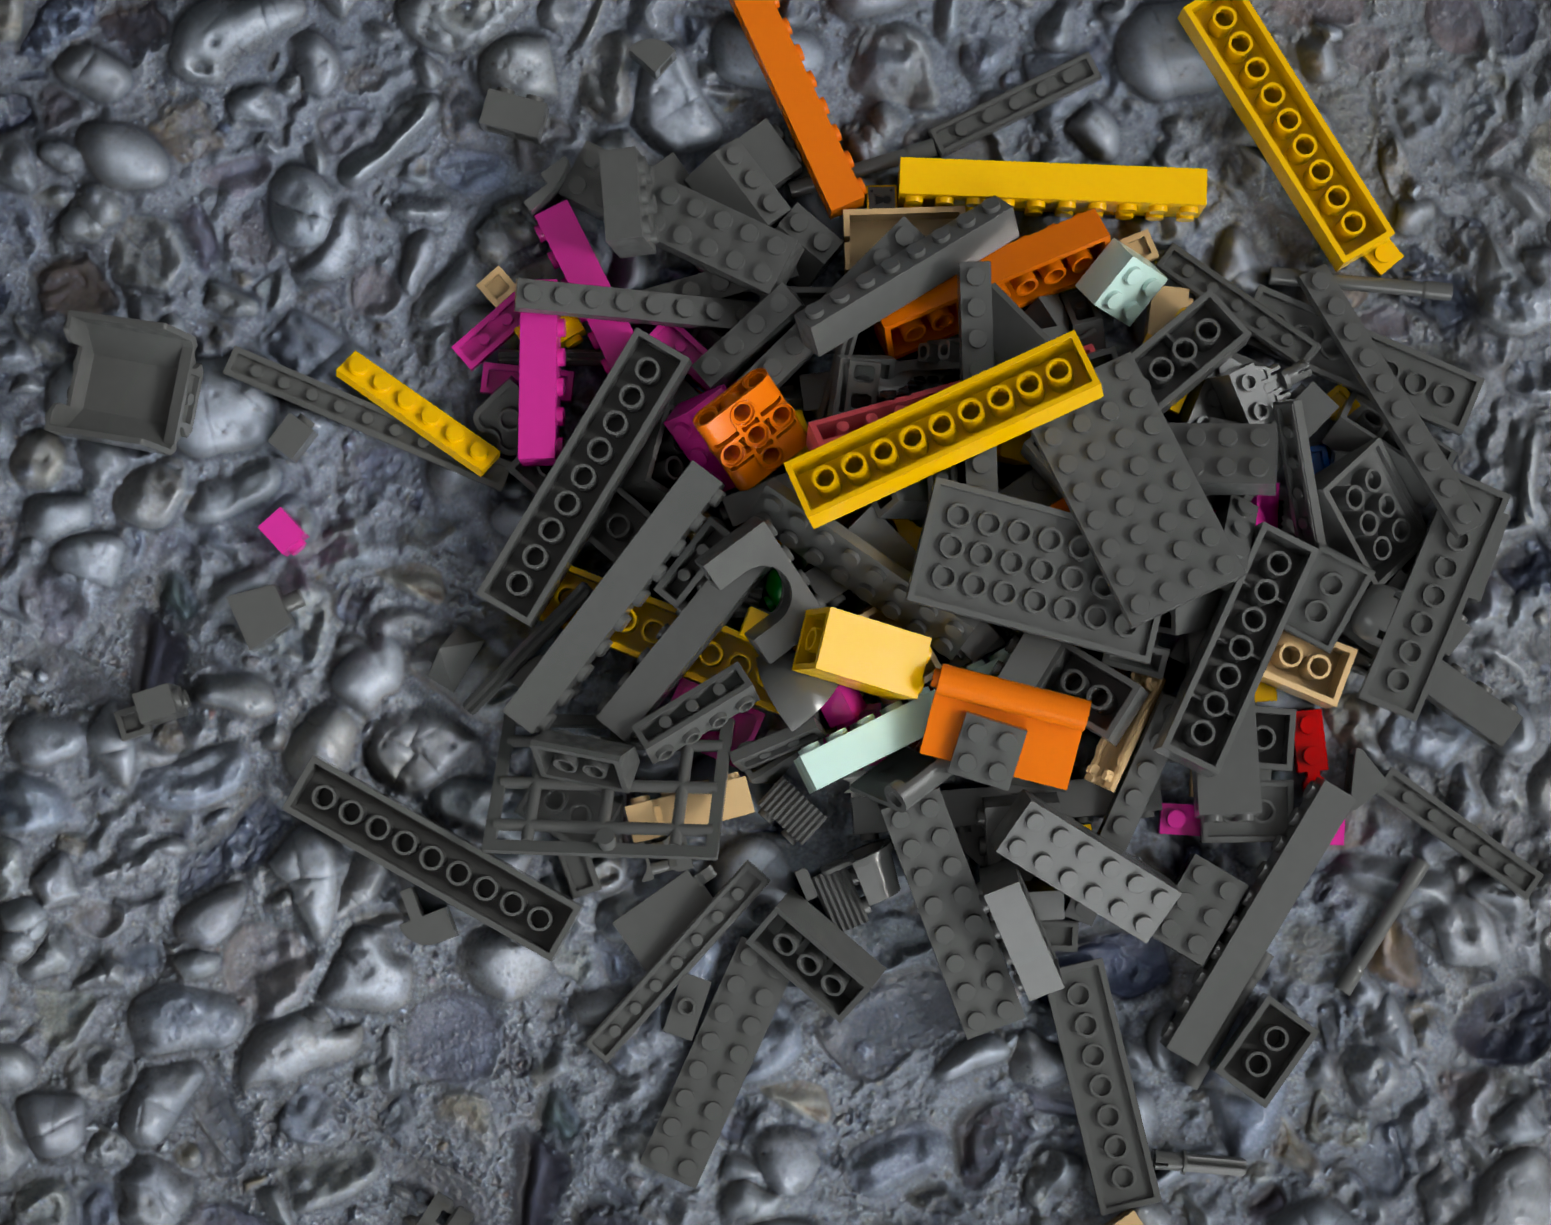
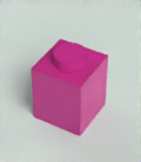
(284, 532)
(843, 707)

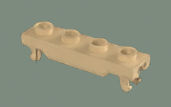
(1112, 760)

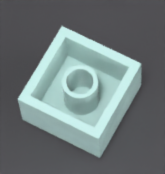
(1121, 282)

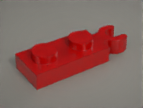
(1310, 745)

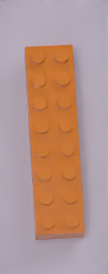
(1023, 269)

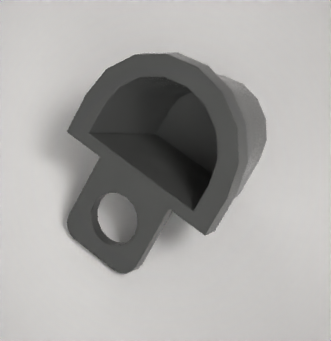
(873, 868)

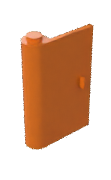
(1050, 718)

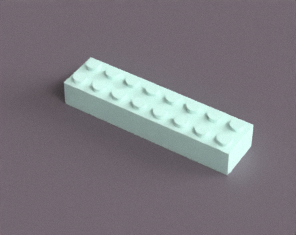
(872, 737)

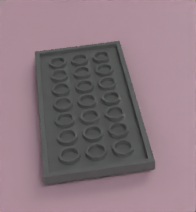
(1137, 498)
(1019, 571)

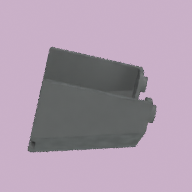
(129, 383)

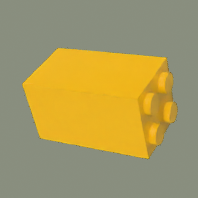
(862, 654)

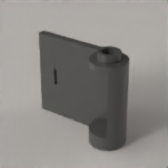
(902, 779)

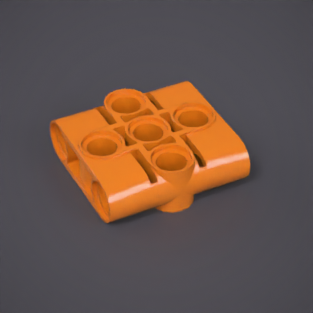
(777, 431)

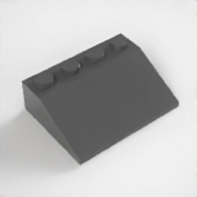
(1369, 511)

